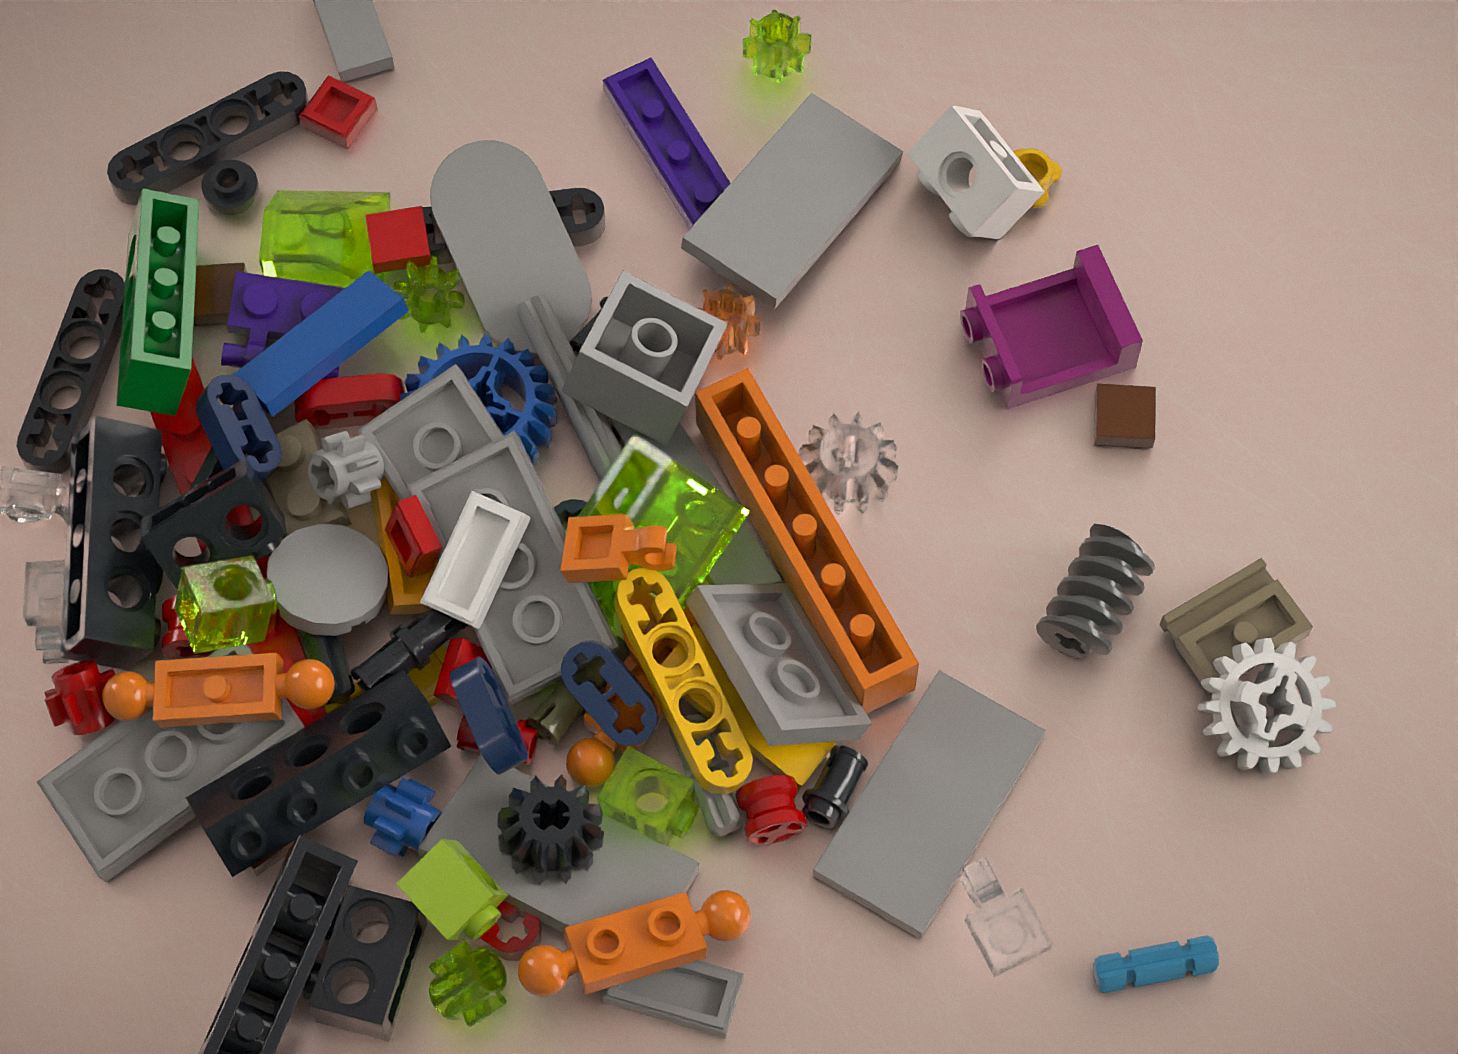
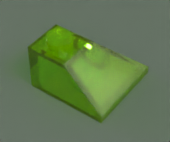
(319, 235)

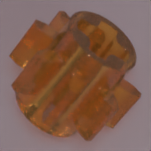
(739, 312)

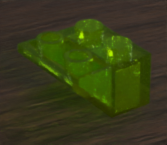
(666, 494)

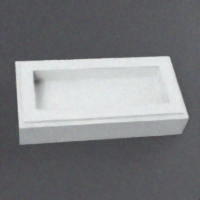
(475, 559)

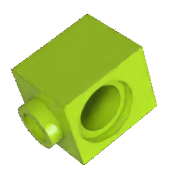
(454, 891)

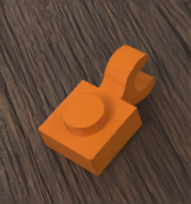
(606, 545)

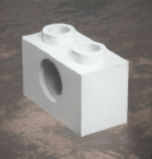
(1001, 185)

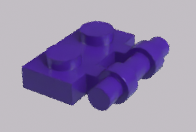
(268, 310)

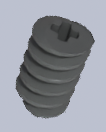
(1093, 591)

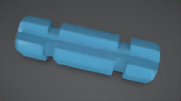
(1156, 964)

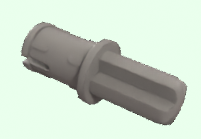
(718, 810)

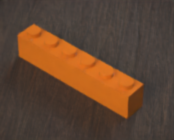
(805, 540)

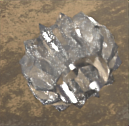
(852, 444)

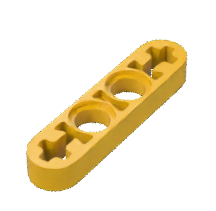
(690, 677)

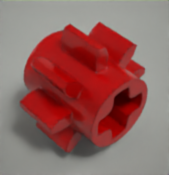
(79, 697)

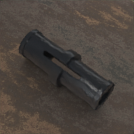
(407, 648)

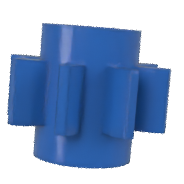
(401, 816)

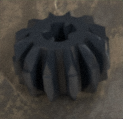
(550, 829)

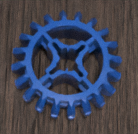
(487, 372)

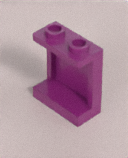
(1053, 331)

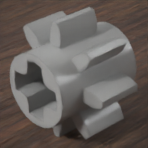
(346, 469)

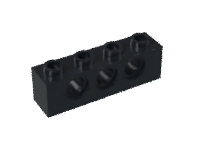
(92, 624)
(318, 772)
(280, 951)

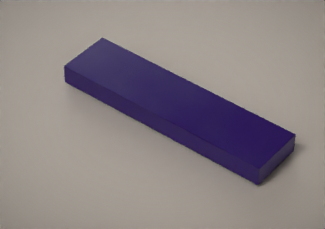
(667, 138)

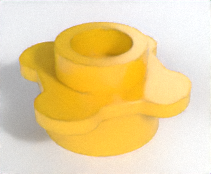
(1042, 170)

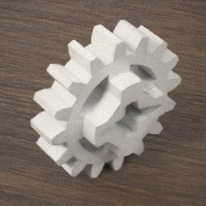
(1290, 712)

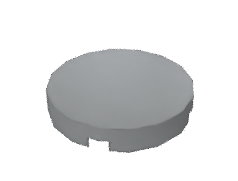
(328, 579)

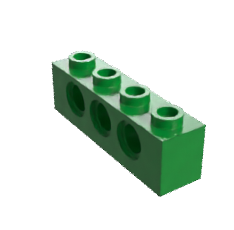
(158, 303)

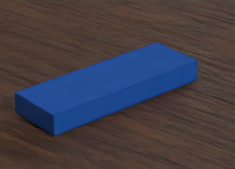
(322, 342)

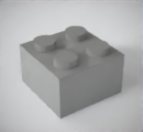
(644, 357)

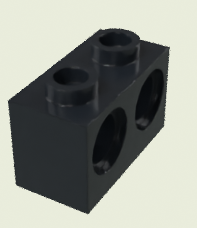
(203, 515)
(381, 964)

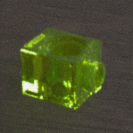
(224, 604)
(638, 775)

